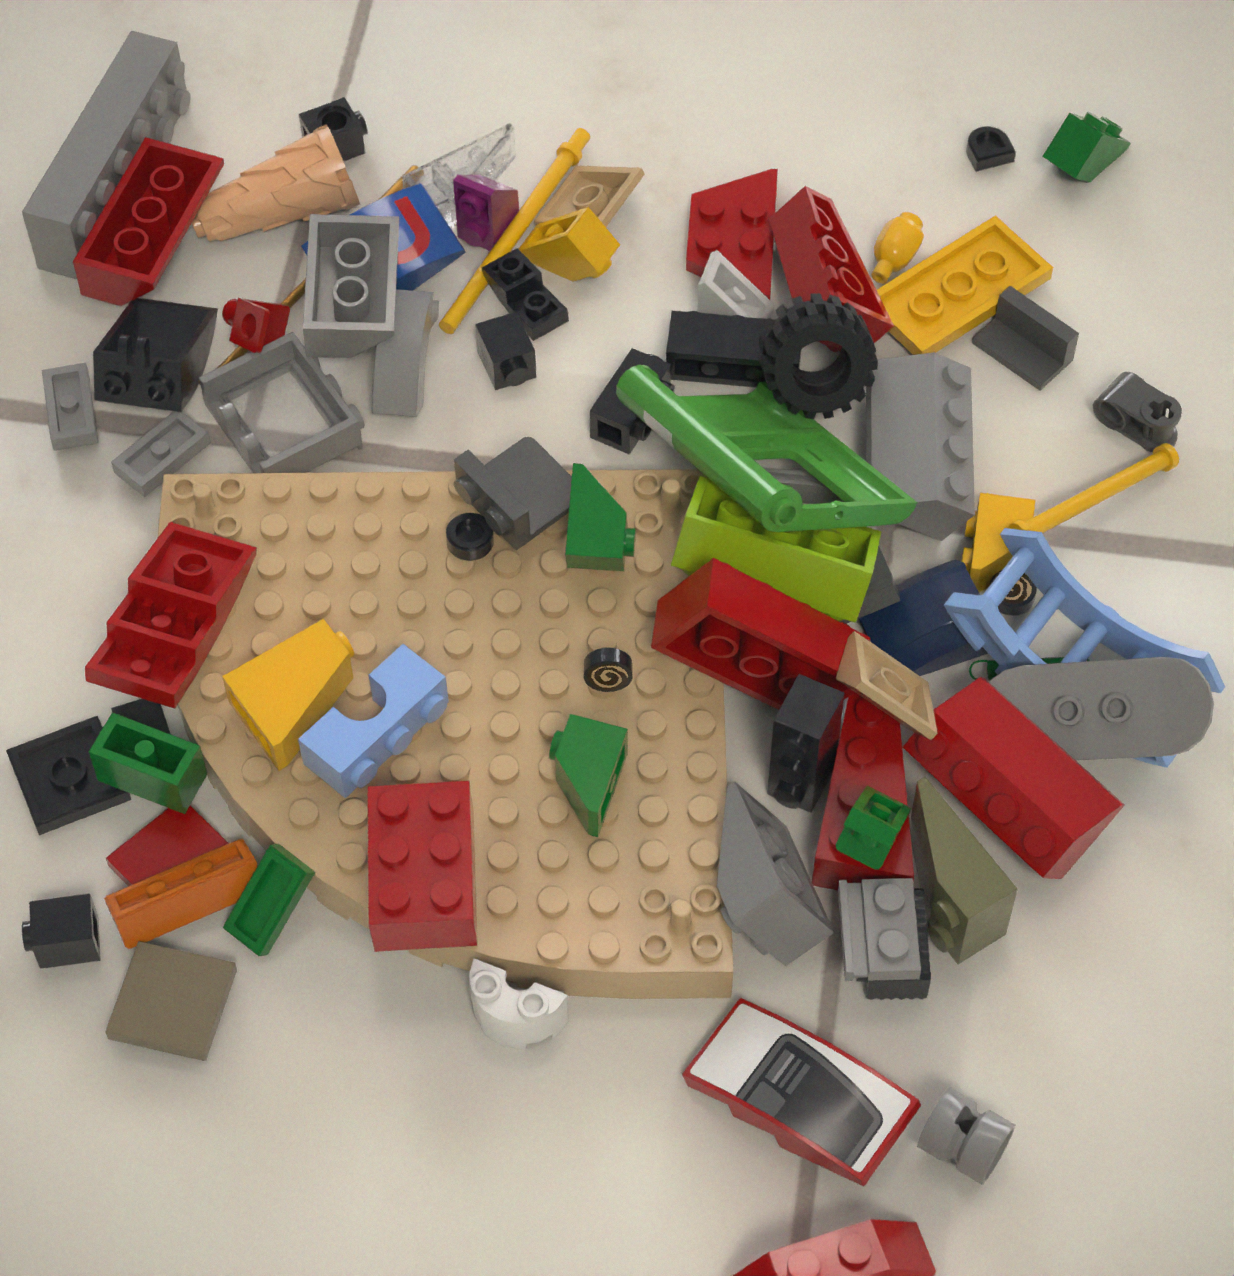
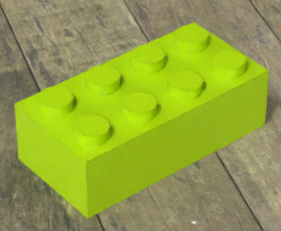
(813, 566)

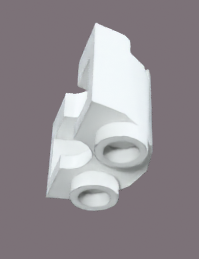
(512, 1015)

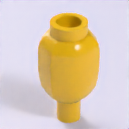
(897, 245)

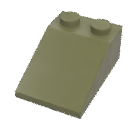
(963, 886)

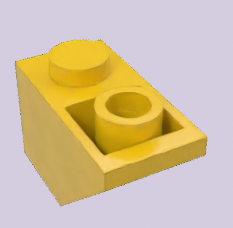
(988, 549)

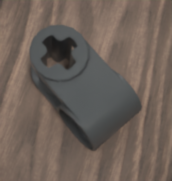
(1135, 408)

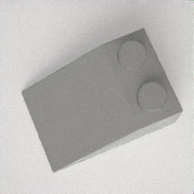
(766, 882)

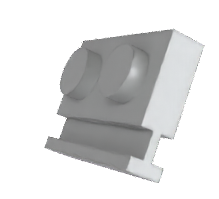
(879, 929)

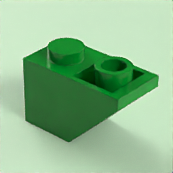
(1086, 146)

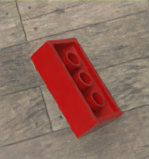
(144, 221)
(1015, 779)

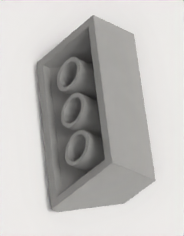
(924, 437)

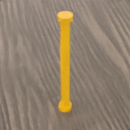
(1163, 458)

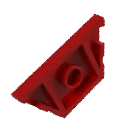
(737, 225)

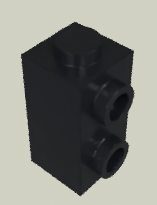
(611, 420)

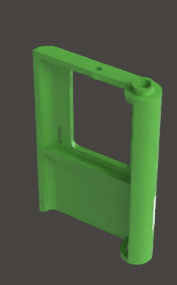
(731, 431)

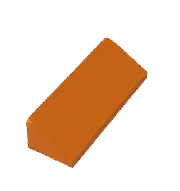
(181, 893)

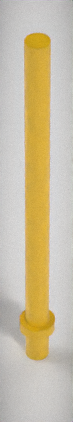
(568, 155)

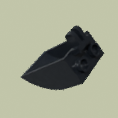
(154, 354)

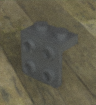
(516, 491)

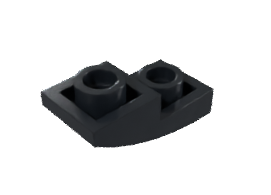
(522, 290)

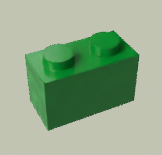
(148, 763)

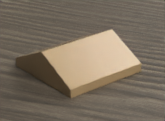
(594, 187)
(887, 685)

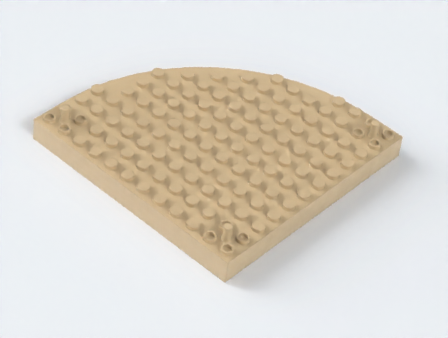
(511, 637)

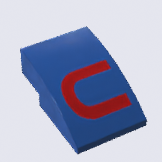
(425, 237)

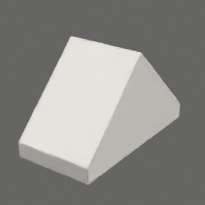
(728, 292)

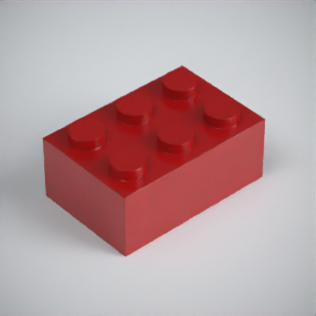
(421, 866)

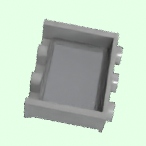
(282, 409)

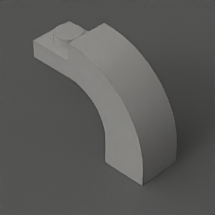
(401, 359)

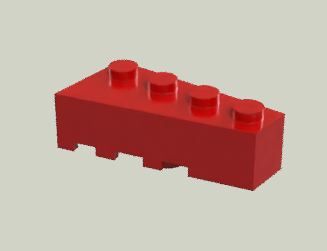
(824, 260)
(870, 756)

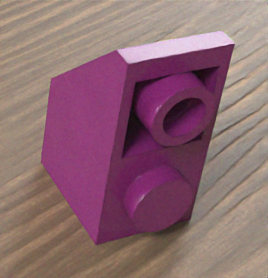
(483, 209)

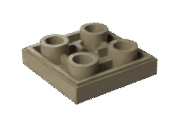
(171, 1001)

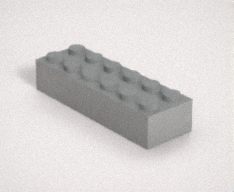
(134, 100)

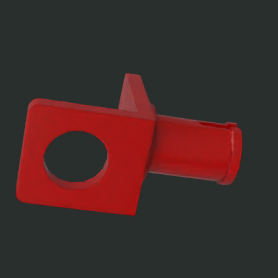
(255, 322)

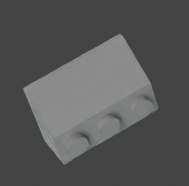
(349, 284)

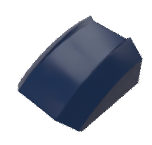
(919, 627)

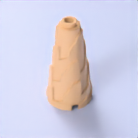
(286, 188)

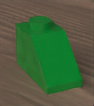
(596, 526)
(589, 766)

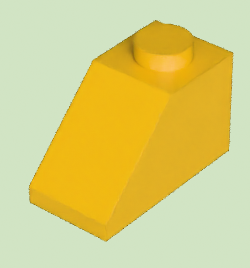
(571, 245)

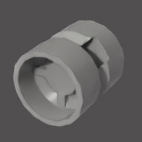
(966, 1135)

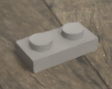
(69, 406)
(160, 452)

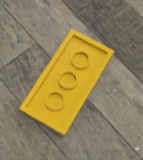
(960, 286)

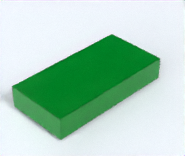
(269, 899)

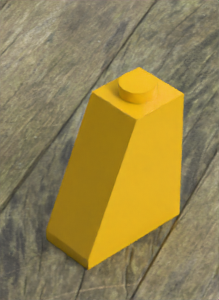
(290, 688)

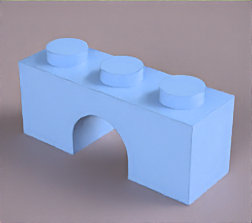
(351, 751)

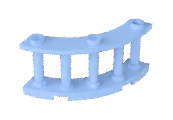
(985, 626)

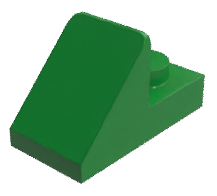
(872, 827)

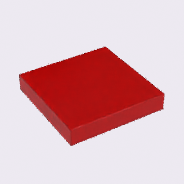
(163, 845)

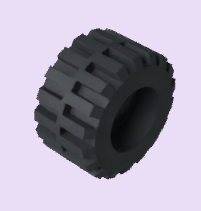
(822, 389)

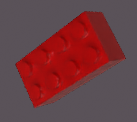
(748, 634)

